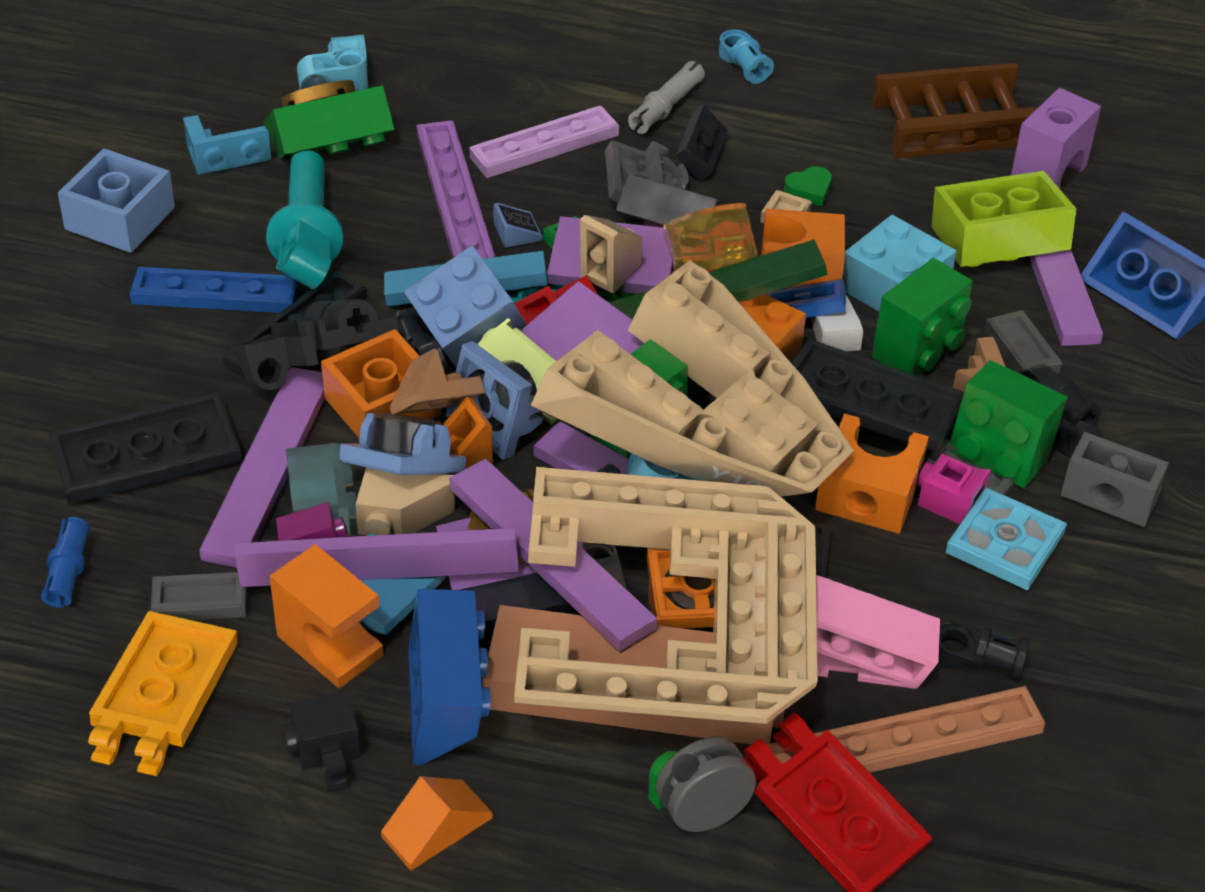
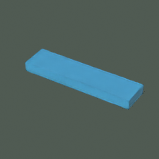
(511, 271)

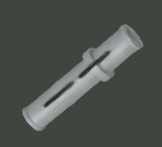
(660, 102)

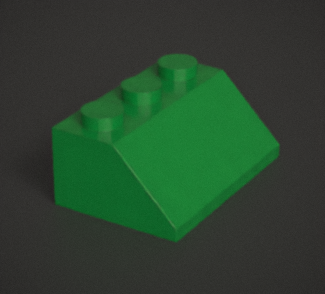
(330, 123)

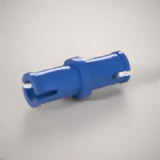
(65, 562)

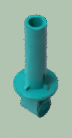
(304, 232)

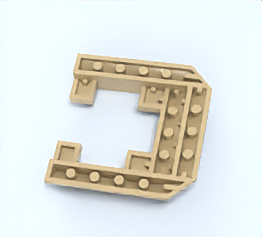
(717, 530)

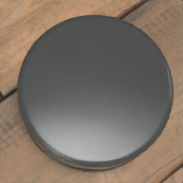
(705, 784)

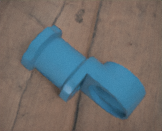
(746, 54)

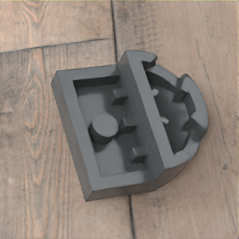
(648, 164)

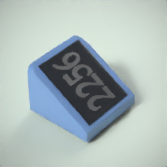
(515, 226)

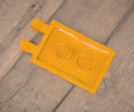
(159, 688)

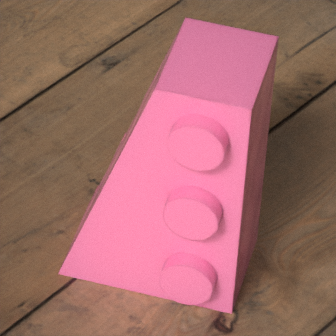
(873, 637)

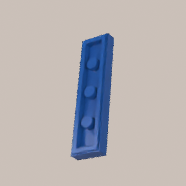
(213, 289)

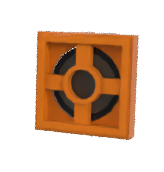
(677, 599)

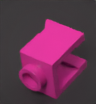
(950, 487)

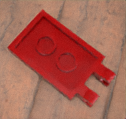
(835, 807)

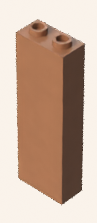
(592, 646)

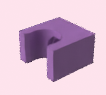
(1057, 136)

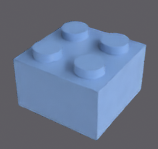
(116, 200)
(462, 302)

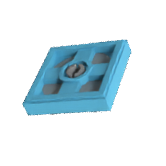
(1006, 538)

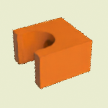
(792, 227)
(870, 486)
(320, 613)

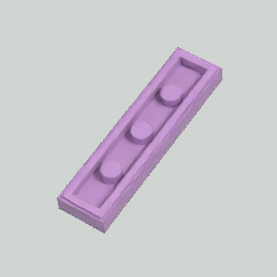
(543, 141)

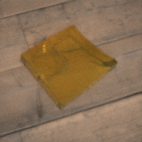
(711, 237)

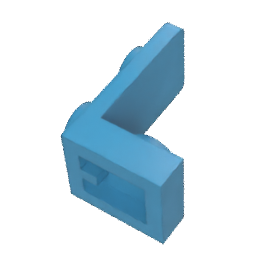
(225, 150)

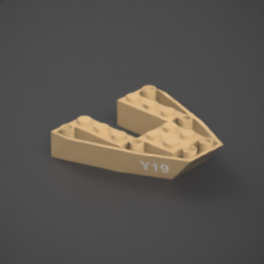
(756, 432)

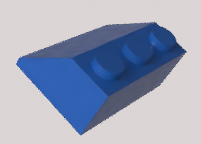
(1149, 276)
(446, 672)

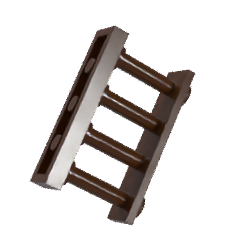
(955, 132)

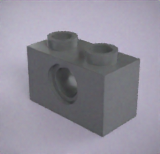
(1114, 479)

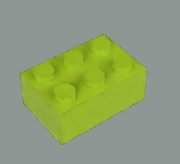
(1003, 218)

